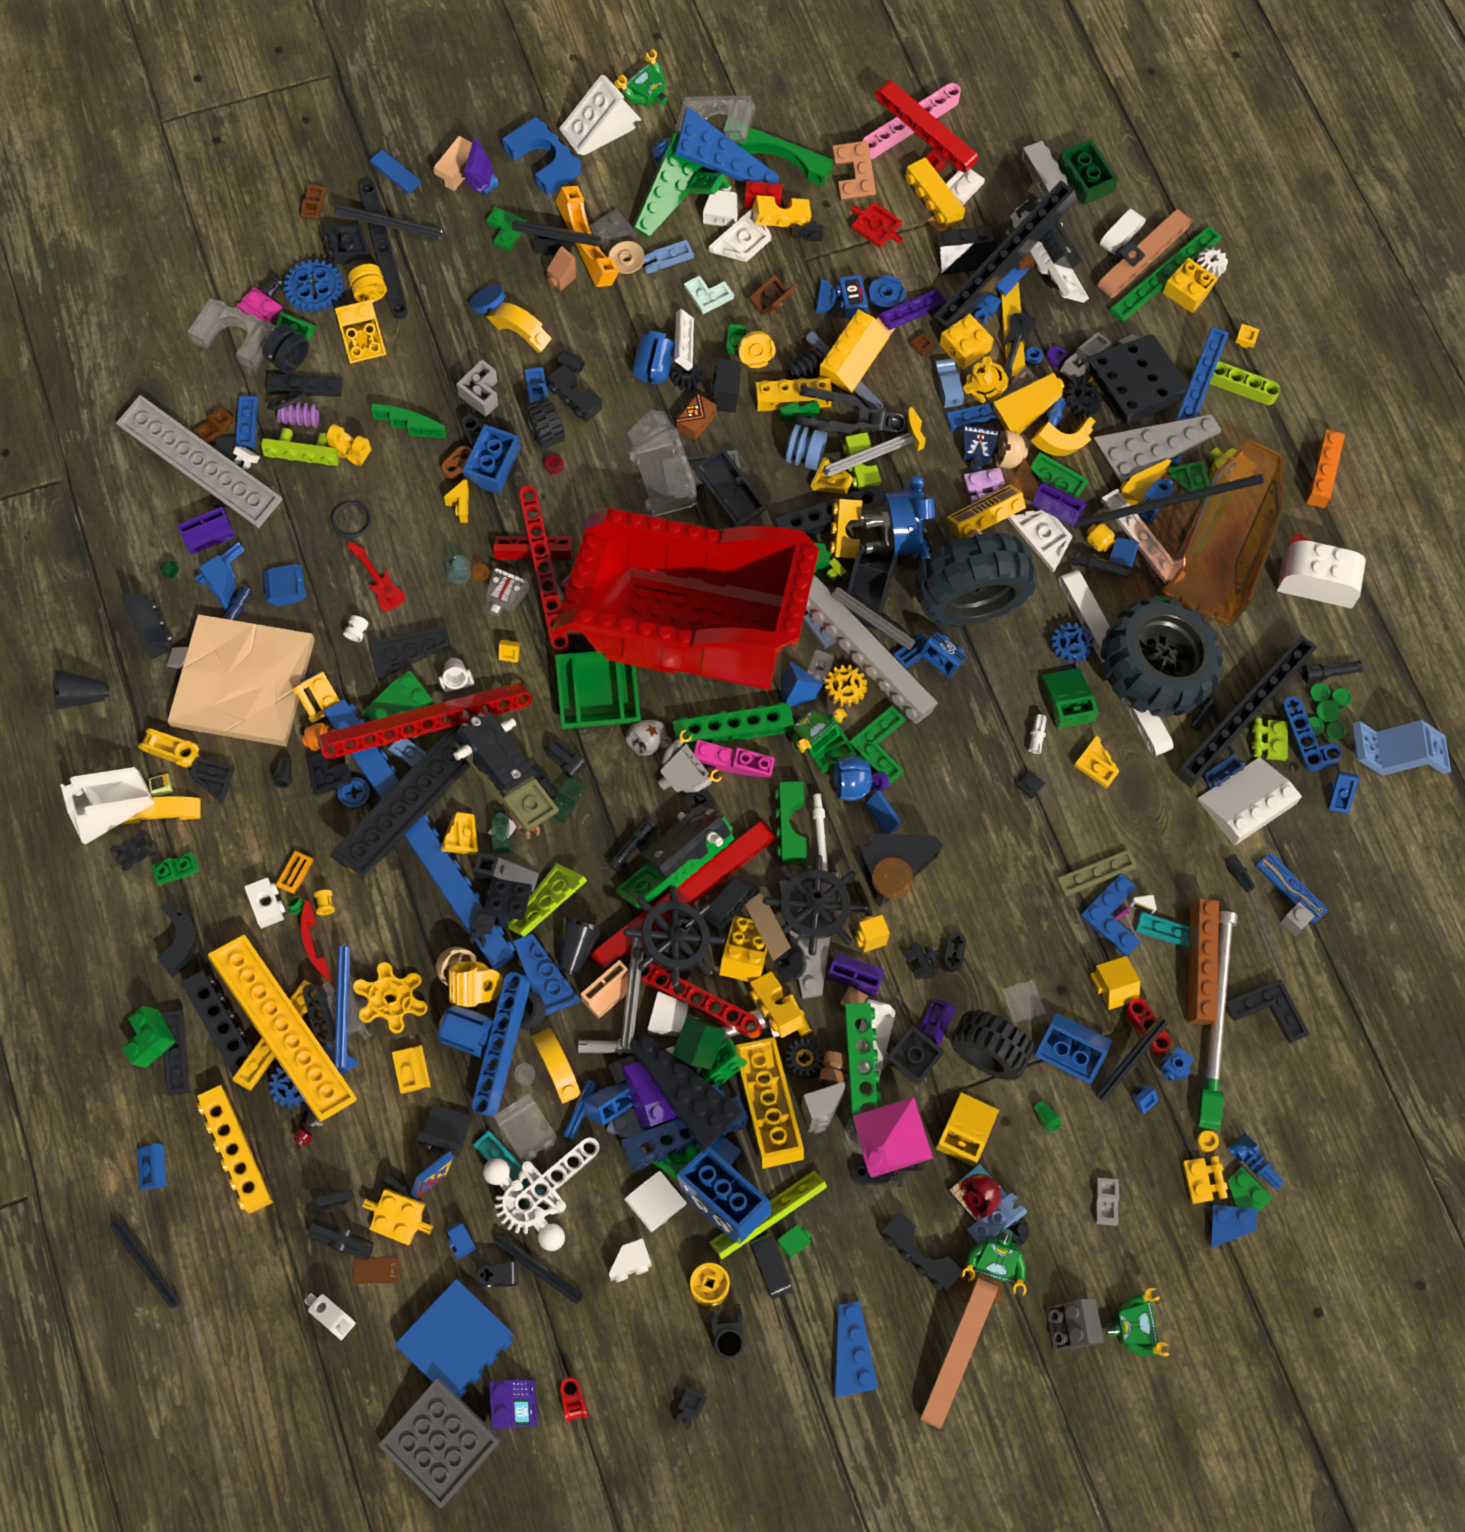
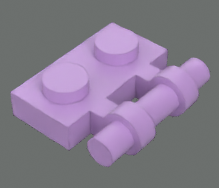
(983, 481)

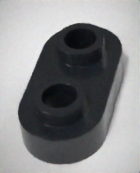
(867, 1179)

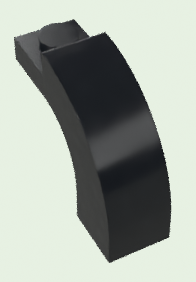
(184, 944)

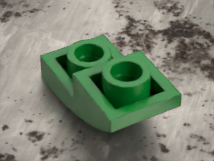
(788, 411)
(175, 869)

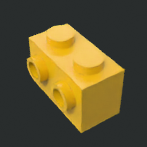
(872, 933)

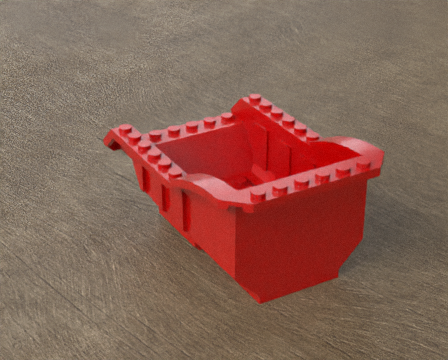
(689, 595)

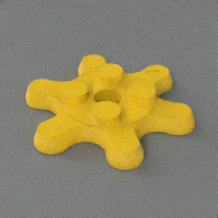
(390, 985)

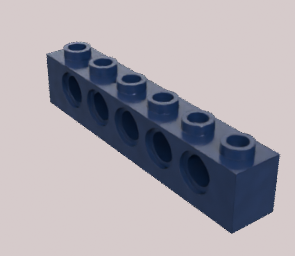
(670, 1131)

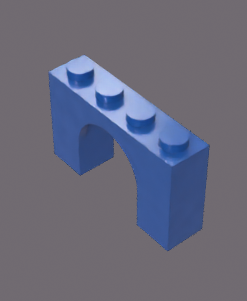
(537, 136)

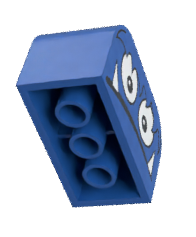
(723, 1195)

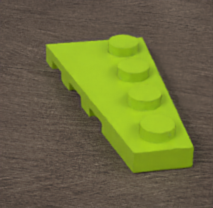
(550, 894)

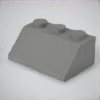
(821, 1106)

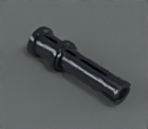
(1093, 562)
(1324, 671)
(637, 837)

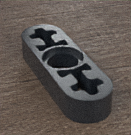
(327, 1018)

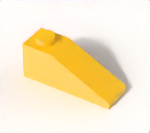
(1140, 483)

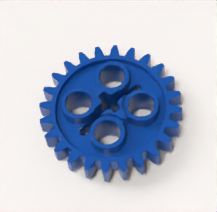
(330, 283)

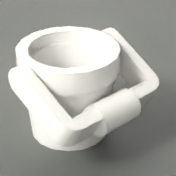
(455, 675)

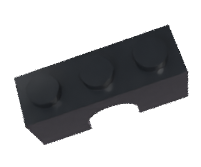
(584, 404)

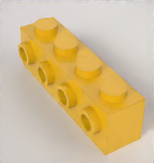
(776, 394)

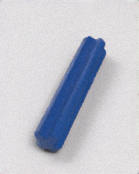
(229, 555)
(579, 1110)

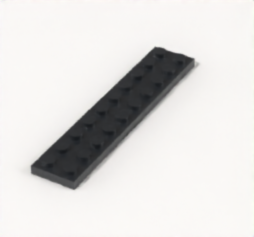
(401, 808)

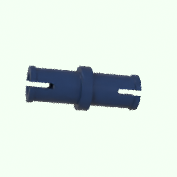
(238, 604)

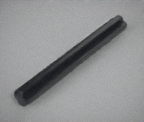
(556, 233)
(1132, 1058)
(145, 1264)
(538, 1268)

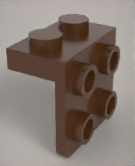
(771, 295)

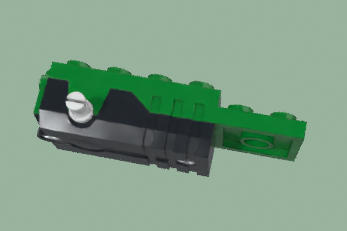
(678, 854)

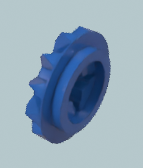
(360, 786)

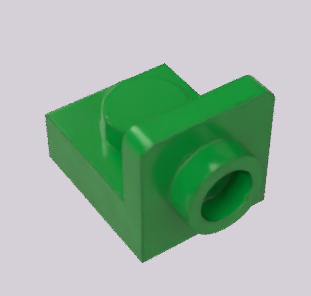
(735, 334)

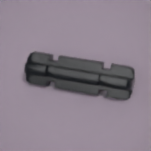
(1204, 713)

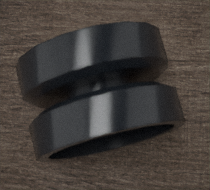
(285, 348)

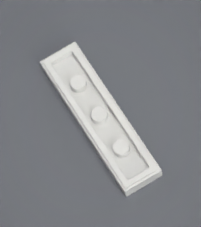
(684, 339)

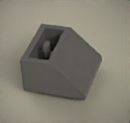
(1075, 1324)

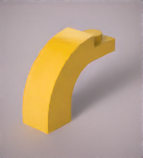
(520, 321)
(1060, 444)
(556, 1065)

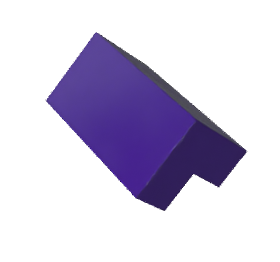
(1058, 504)
(206, 530)
(856, 974)

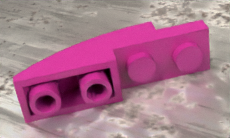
(734, 761)

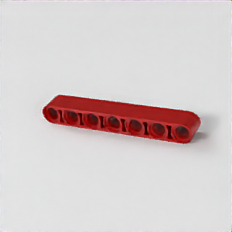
(926, 126)
(704, 1006)

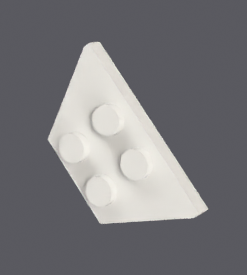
(742, 239)
(1043, 534)

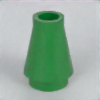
(1047, 1117)

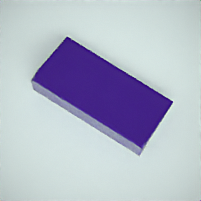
(937, 1020)

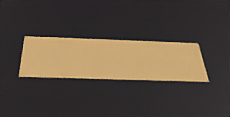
(767, 926)

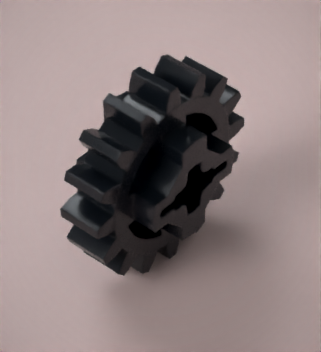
(1083, 397)

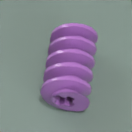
(299, 415)

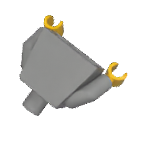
(683, 769)

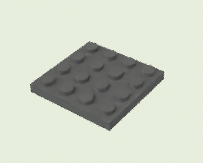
(440, 1443)

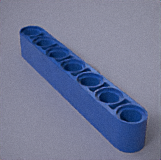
(493, 1051)

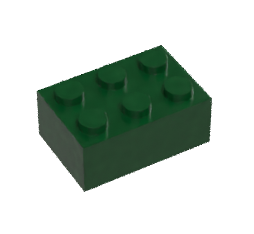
(1087, 172)

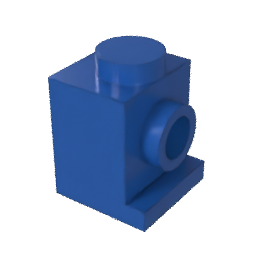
(460, 1240)

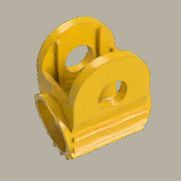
(470, 980)

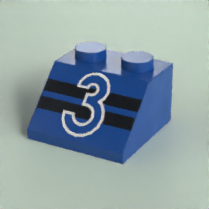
(943, 654)

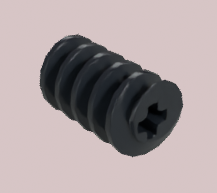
(803, 363)

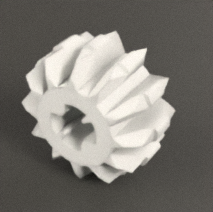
(1213, 261)

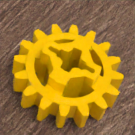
(842, 678)

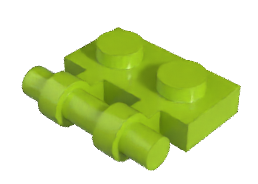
(1276, 739)

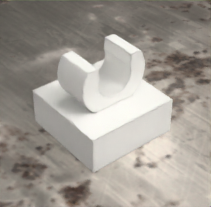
(245, 455)

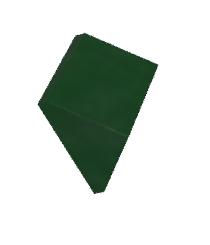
(698, 1043)

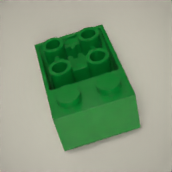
(1070, 698)

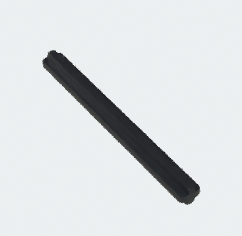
(387, 221)

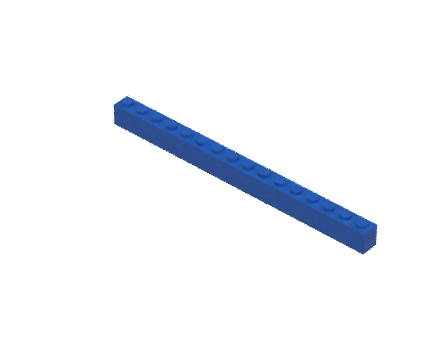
(426, 844)

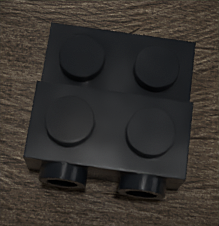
(344, 243)

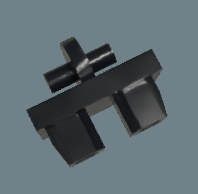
(916, 952)

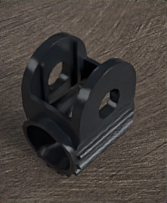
(719, 1329)

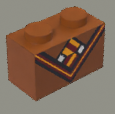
(696, 417)

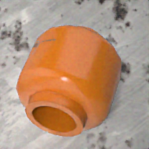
(312, 734)

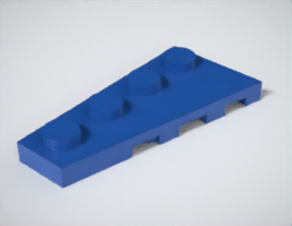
(544, 975)
(854, 1360)

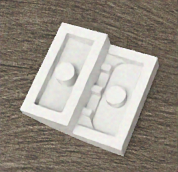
(655, 1201)

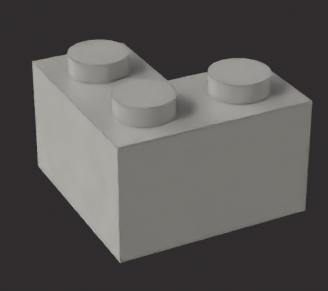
(476, 388)

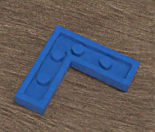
(1099, 916)

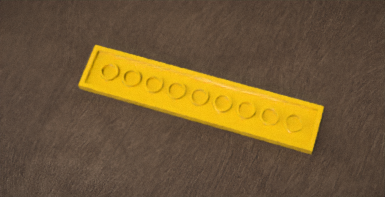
(282, 1028)

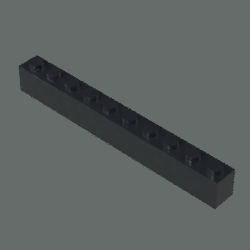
(1007, 255)
(1246, 711)

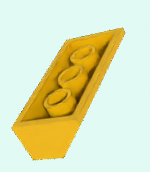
(854, 351)

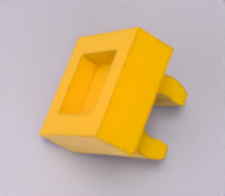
(1247, 336)
(509, 651)

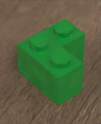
(151, 1039)

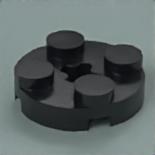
(794, 970)

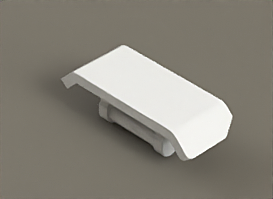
(883, 1023)

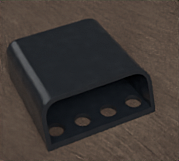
(1137, 378)

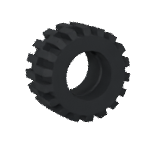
(544, 423)

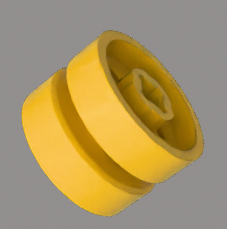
(367, 283)
(714, 1274)

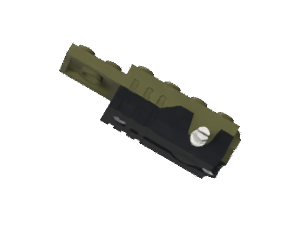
(504, 769)

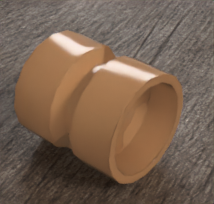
(835, 1068)

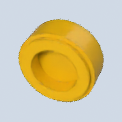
(1207, 1141)

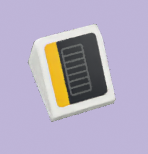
(1144, 903)

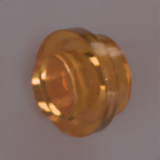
(479, 572)

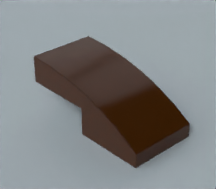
(313, 202)
(215, 426)

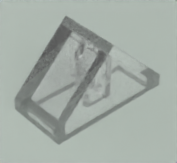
(1023, 379)

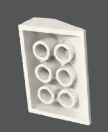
(1249, 800)

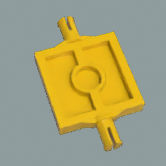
(397, 1216)

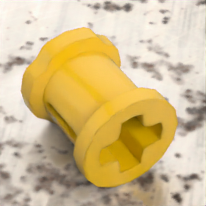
(324, 902)

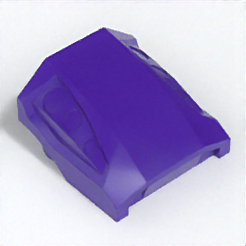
(478, 168)

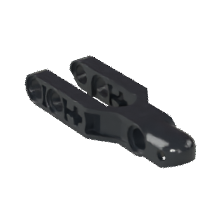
(867, 417)

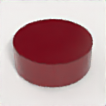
(553, 464)

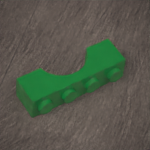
(792, 845)

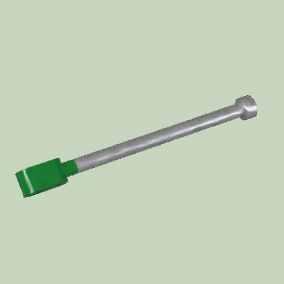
(1210, 1099)

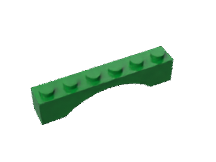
(813, 165)

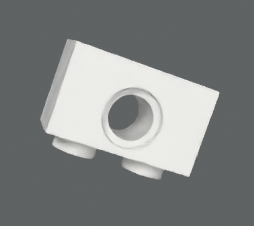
(257, 893)

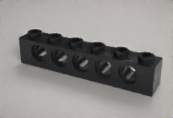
(820, 511)
(194, 988)

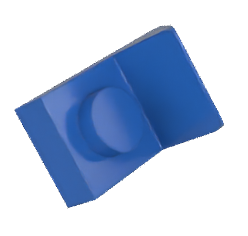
(1343, 792)

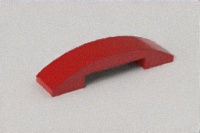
(308, 920)

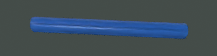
(342, 995)

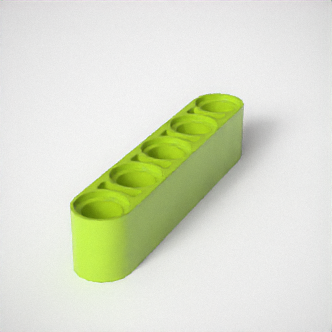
(1243, 383)

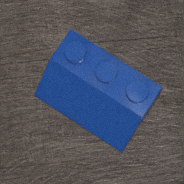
(492, 458)
(1073, 1048)

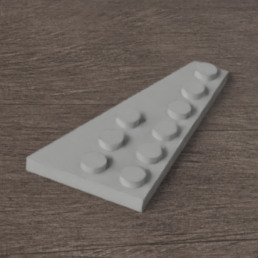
(1144, 447)
(812, 980)

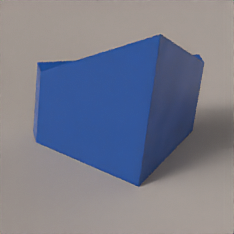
(799, 686)

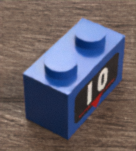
(852, 295)

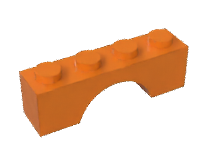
(1324, 477)

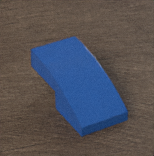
(536, 384)

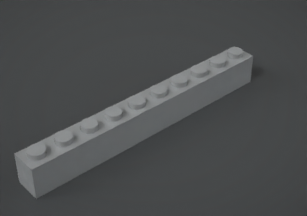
(869, 653)

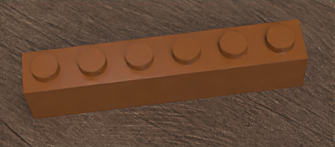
(1203, 962)

